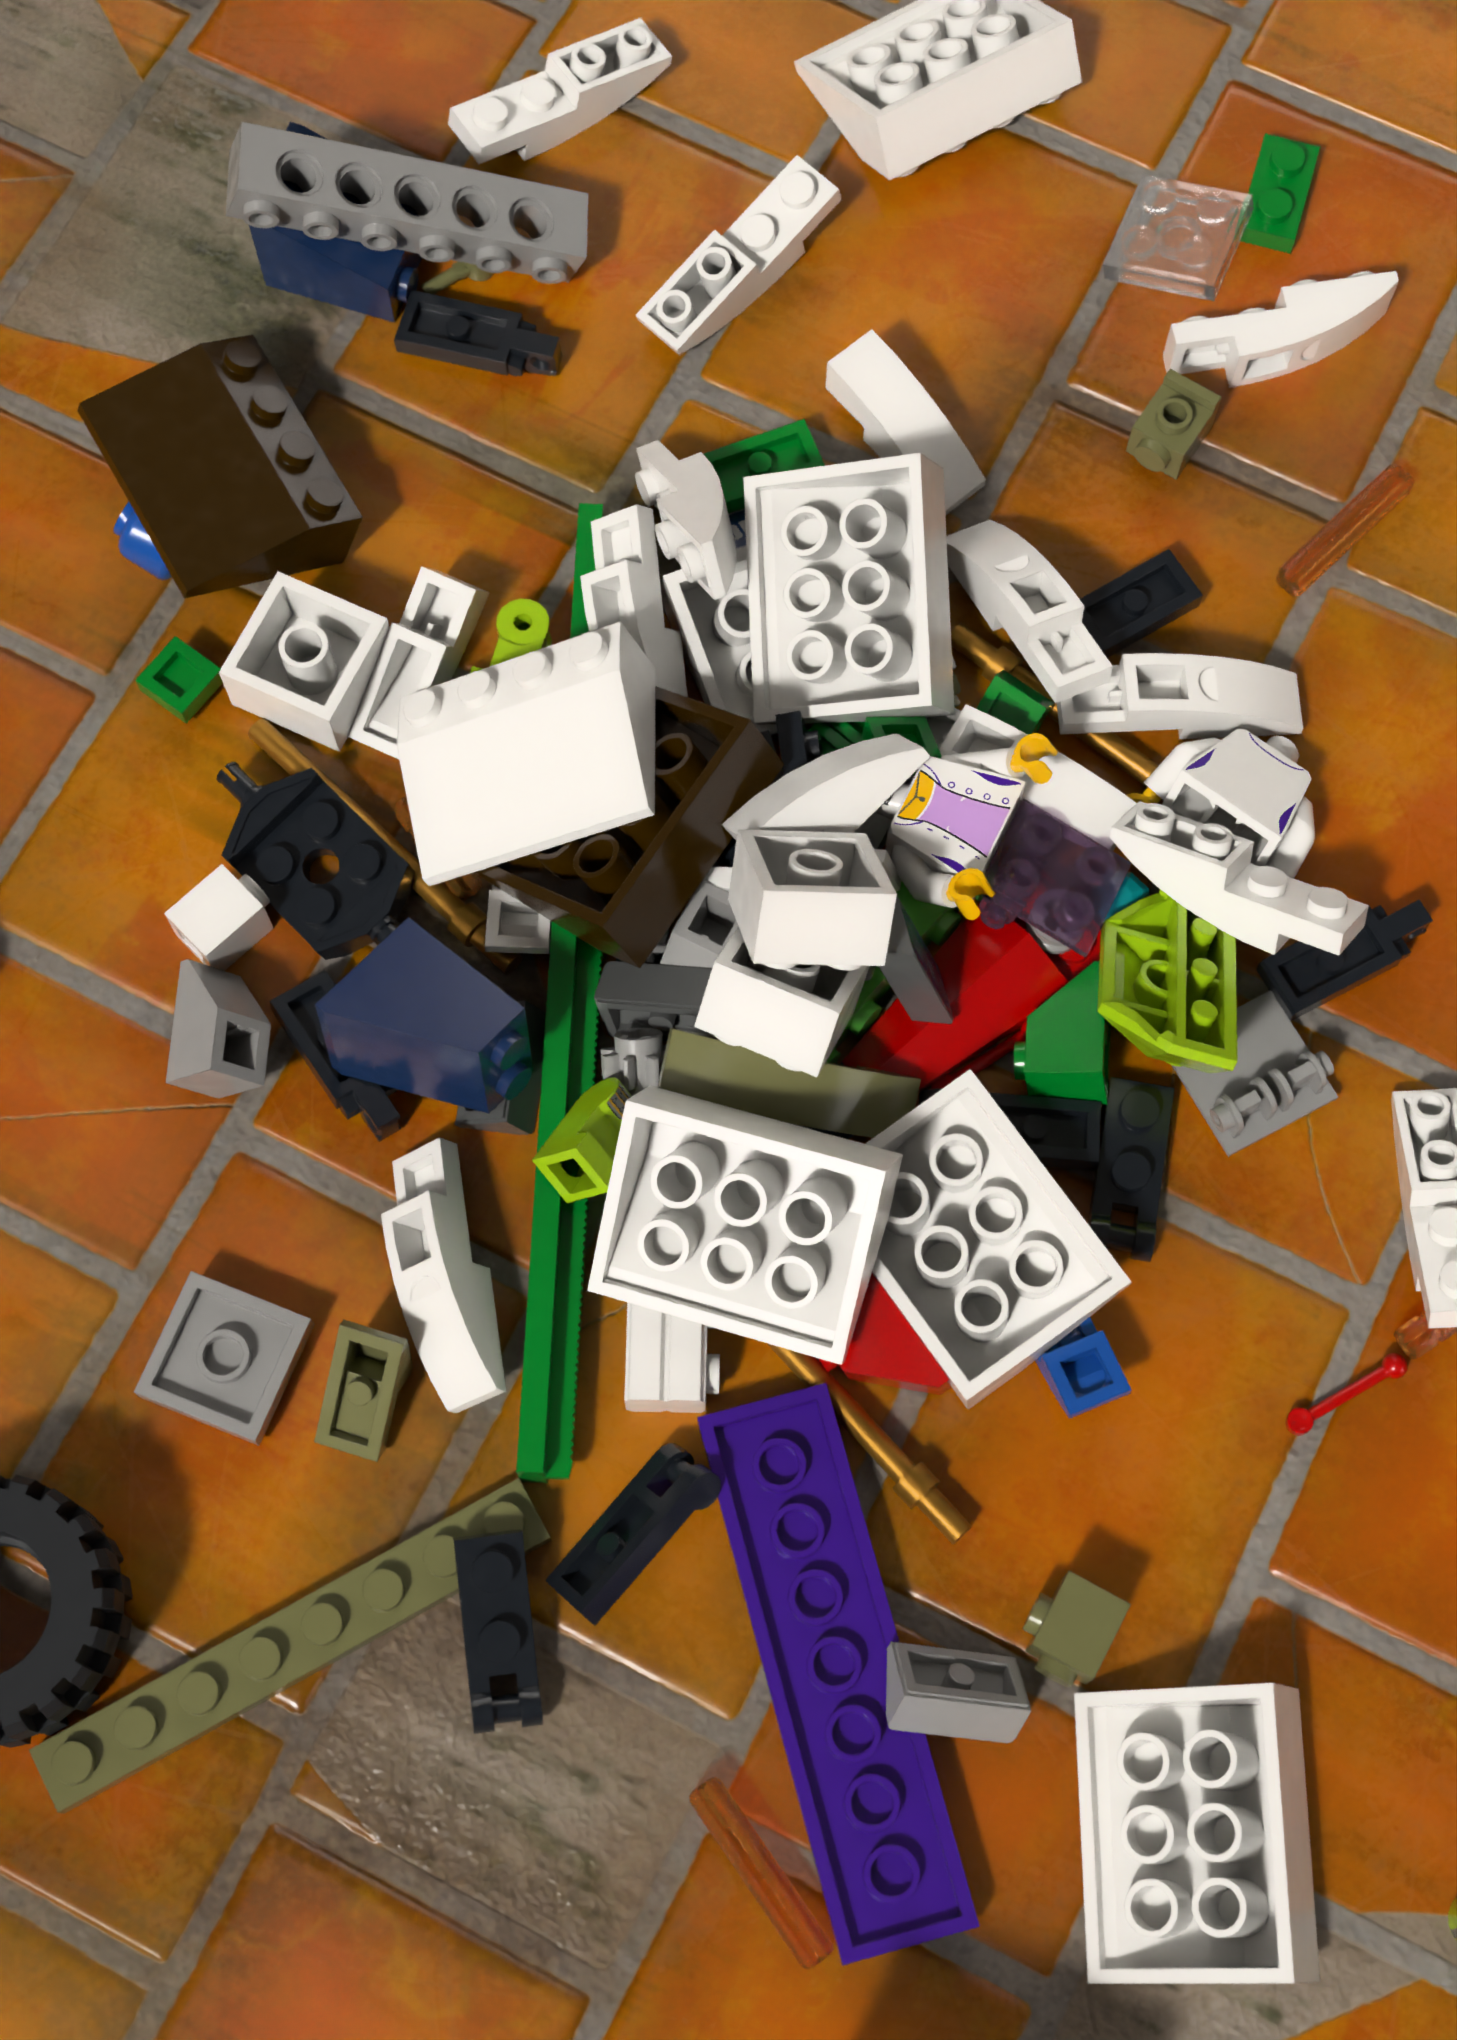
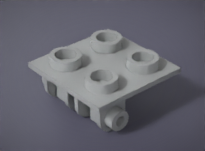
(1270, 1084)

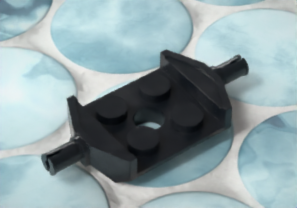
(291, 826)

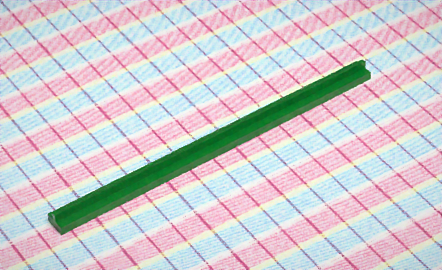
(559, 1226)

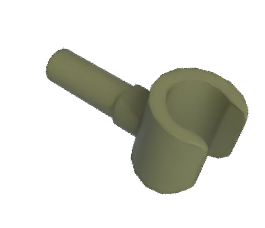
(457, 272)

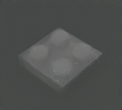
(1178, 237)

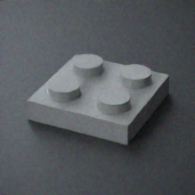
(224, 1358)

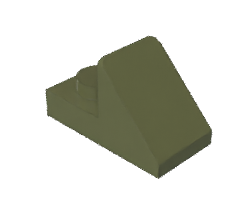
(362, 1390)

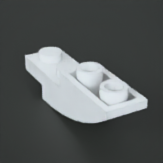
(571, 95)
(743, 262)
(1302, 329)
(692, 514)
(629, 591)
(1033, 604)
(1187, 693)
(1071, 793)
(1213, 878)
(1428, 1189)
(437, 1284)

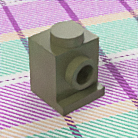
(1173, 425)

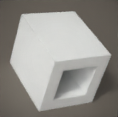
(221, 918)

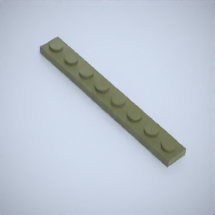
(273, 1653)

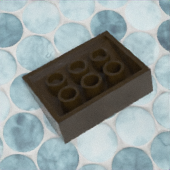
(222, 468)
(634, 879)

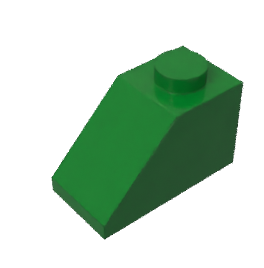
(1067, 1044)

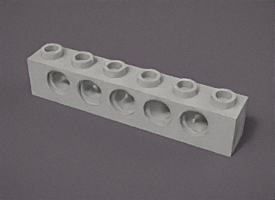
(384, 180)

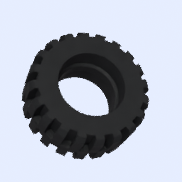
(83, 1615)

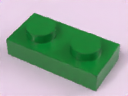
(1279, 192)
(769, 452)

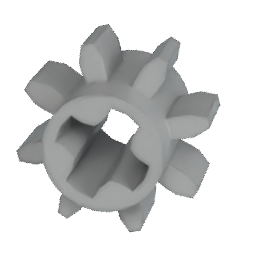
(635, 1058)

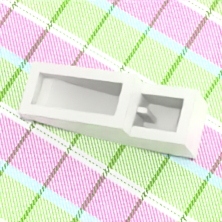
(900, 414)
(417, 653)
(833, 790)

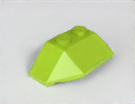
(1170, 984)

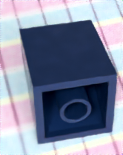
(336, 268)
(426, 1024)

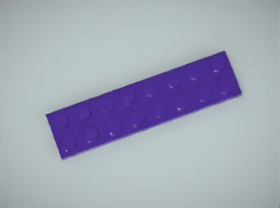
(823, 1647)

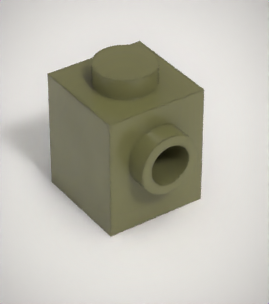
(1073, 1629)

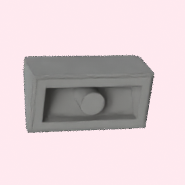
(954, 1693)

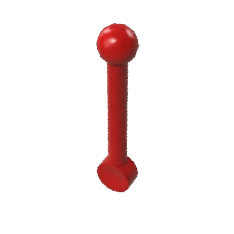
(986, 1059)
(1301, 1420)

